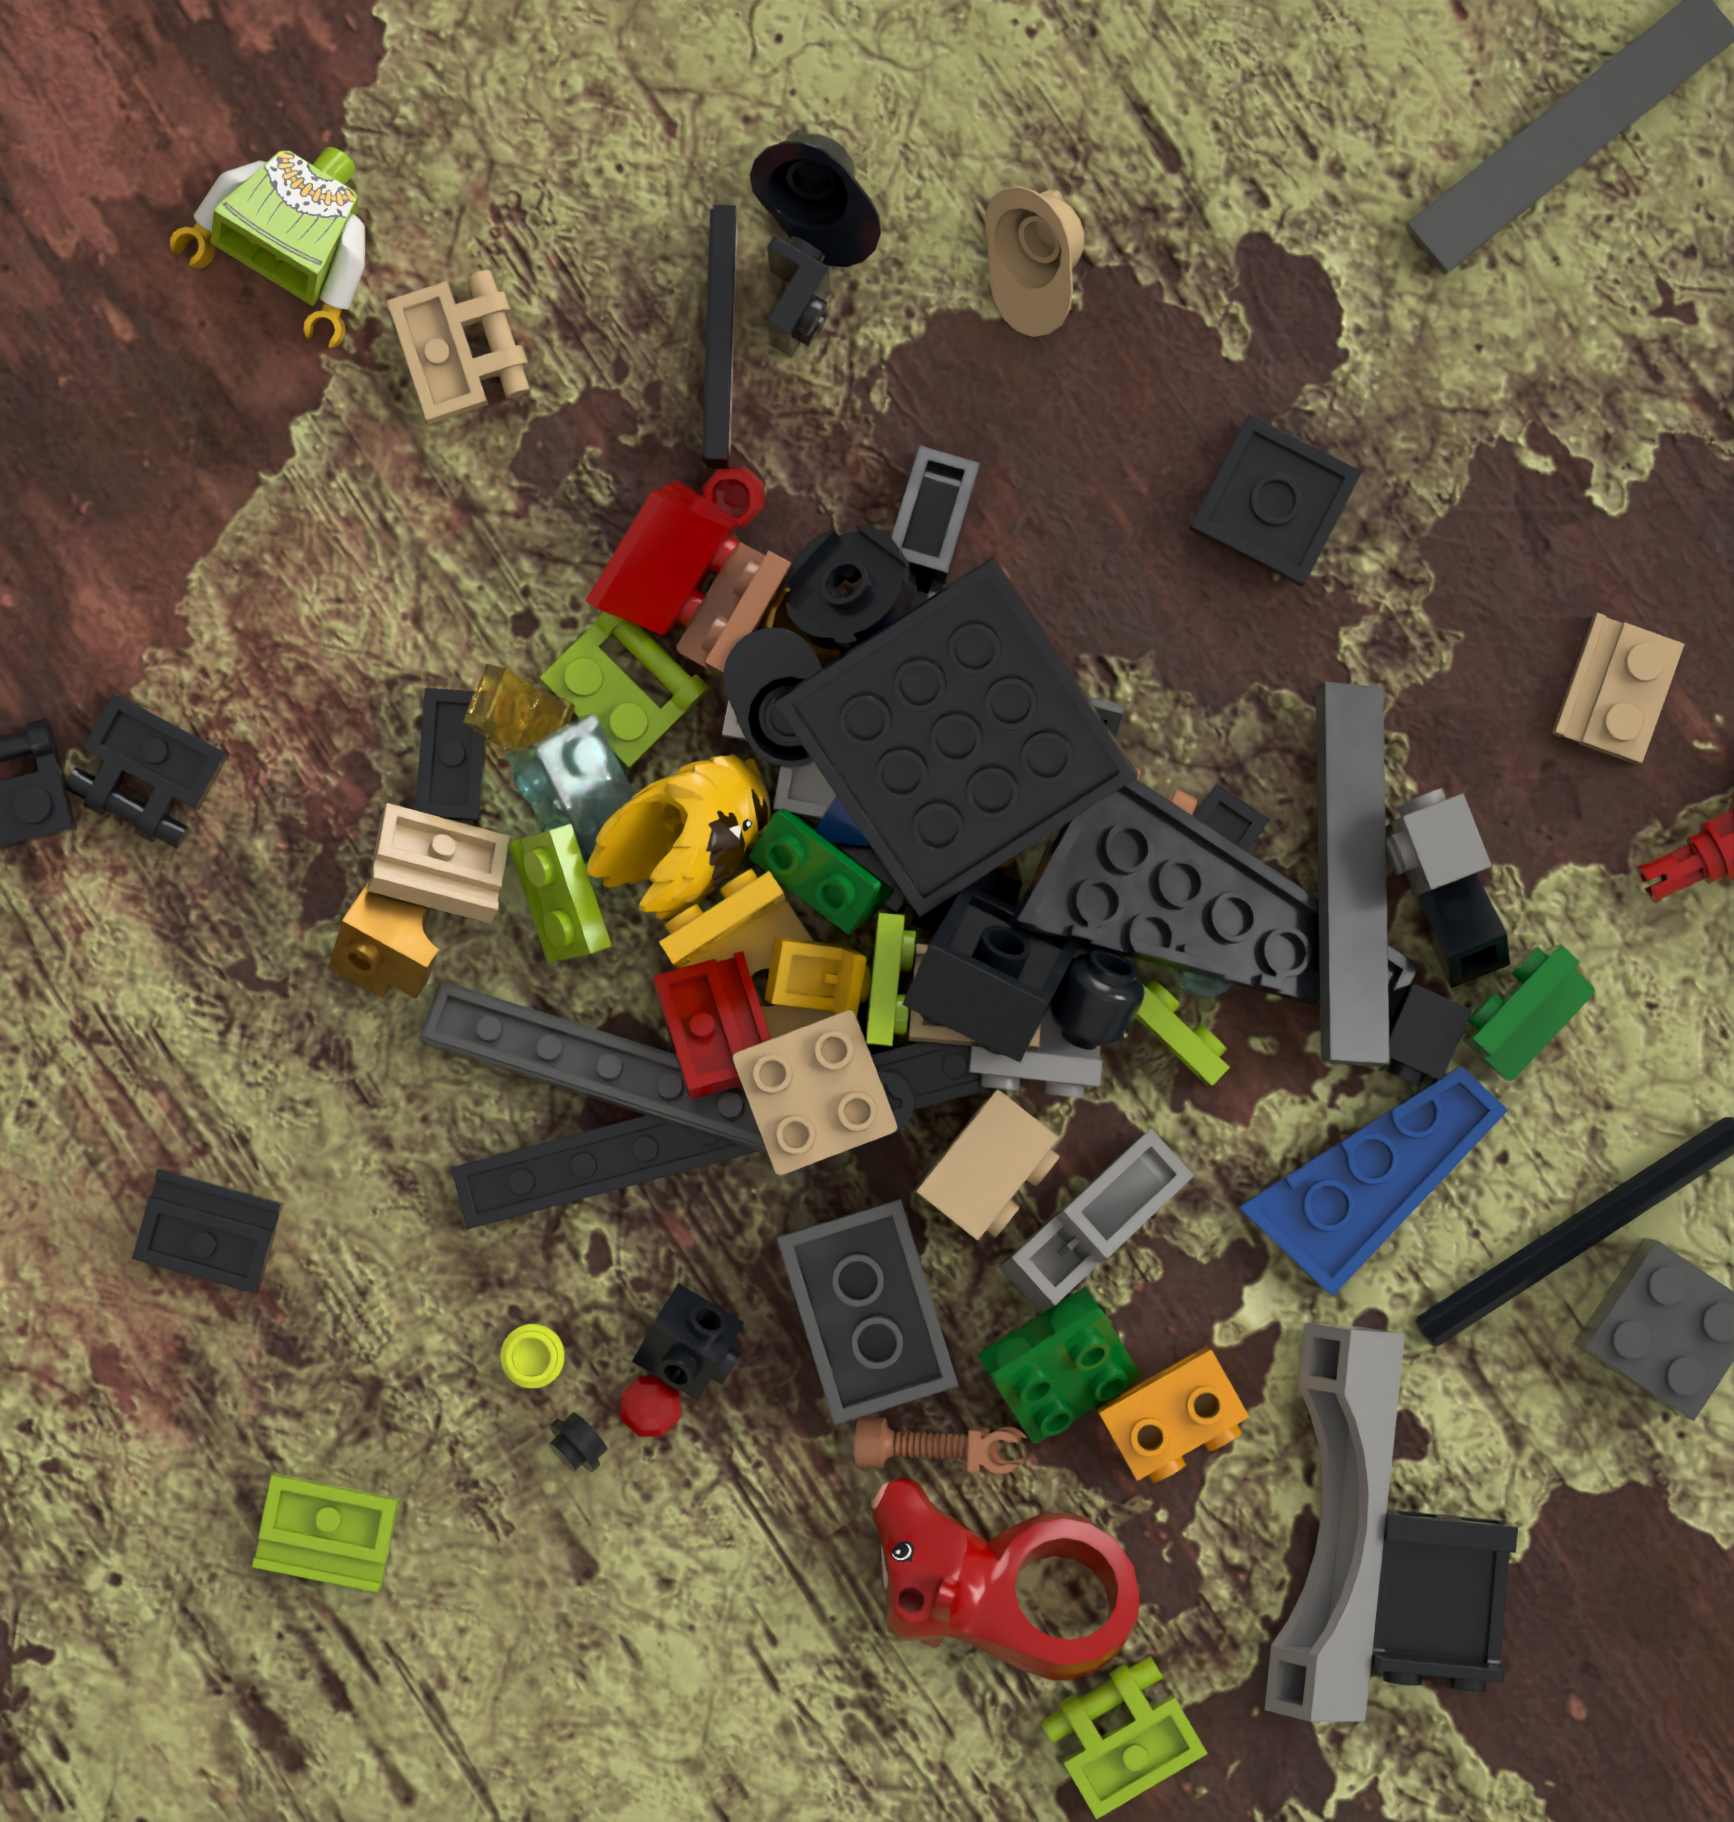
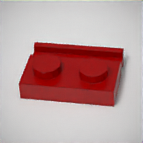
(710, 1018)

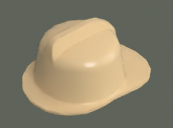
(1031, 257)

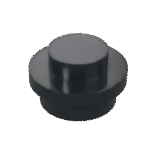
(576, 1443)

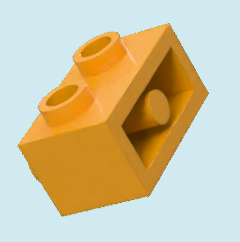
(1173, 1415)

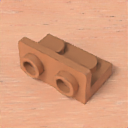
(733, 607)

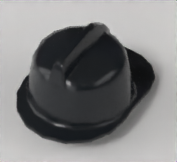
(815, 197)

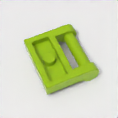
(622, 709)

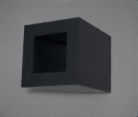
(1464, 930)

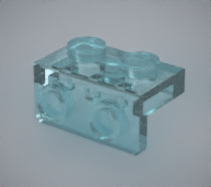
(572, 780)

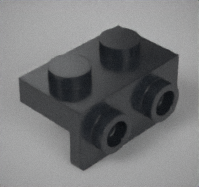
(801, 308)

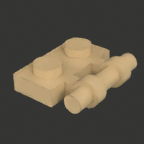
(439, 351)

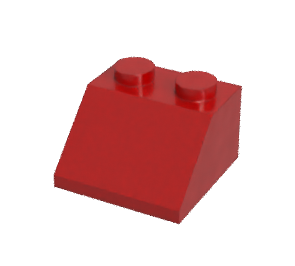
(666, 560)

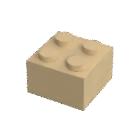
(989, 1165)

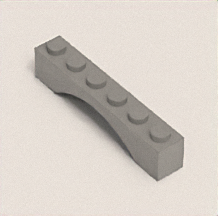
(1327, 1644)

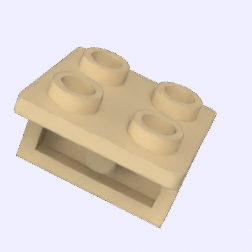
(815, 1092)

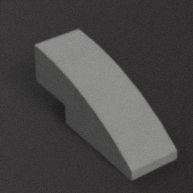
(1096, 1221)

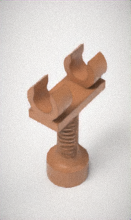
(877, 1443)

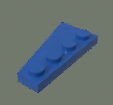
(1366, 1185)

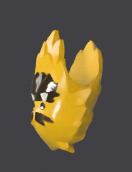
(684, 833)

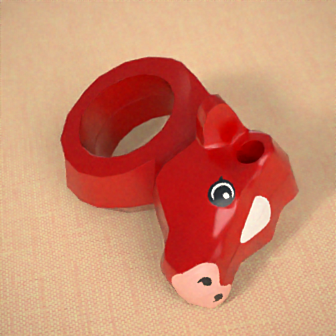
(959, 1586)

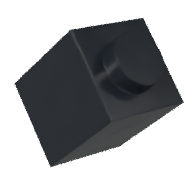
(1424, 1035)

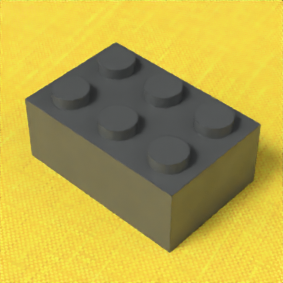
(867, 1311)

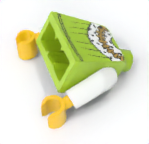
(289, 226)

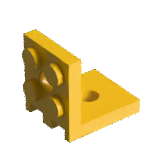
(745, 922)

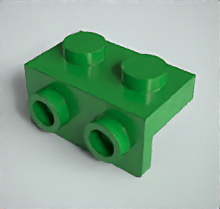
(819, 872)
(1526, 1018)

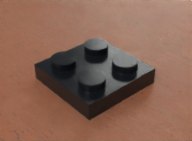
(1275, 500)

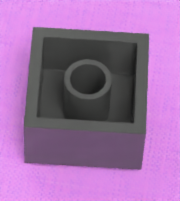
(1664, 1328)

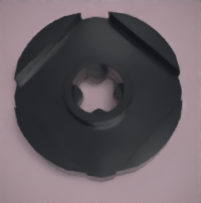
(827, 562)

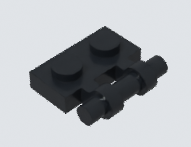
(155, 753)

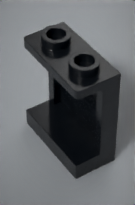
(1442, 1599)

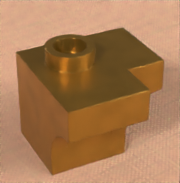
(384, 945)

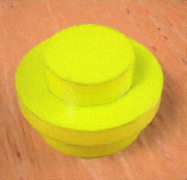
(532, 1356)

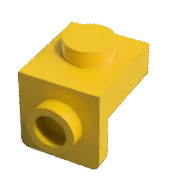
(817, 976)

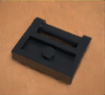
(37, 802)

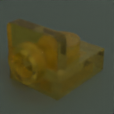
(514, 711)

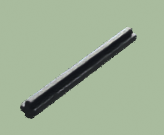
(1578, 1233)

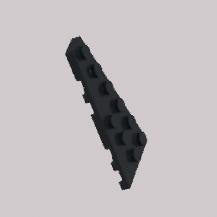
(1180, 895)

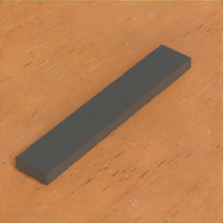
(1571, 132)
(1352, 875)
(582, 1062)

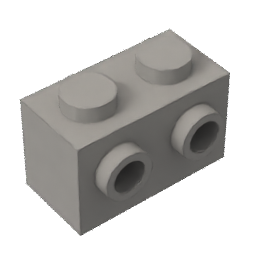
(1435, 842)

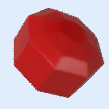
(736, 492)
(650, 1406)

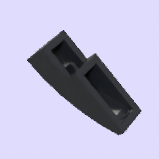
(933, 517)

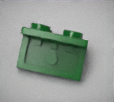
(1060, 1366)

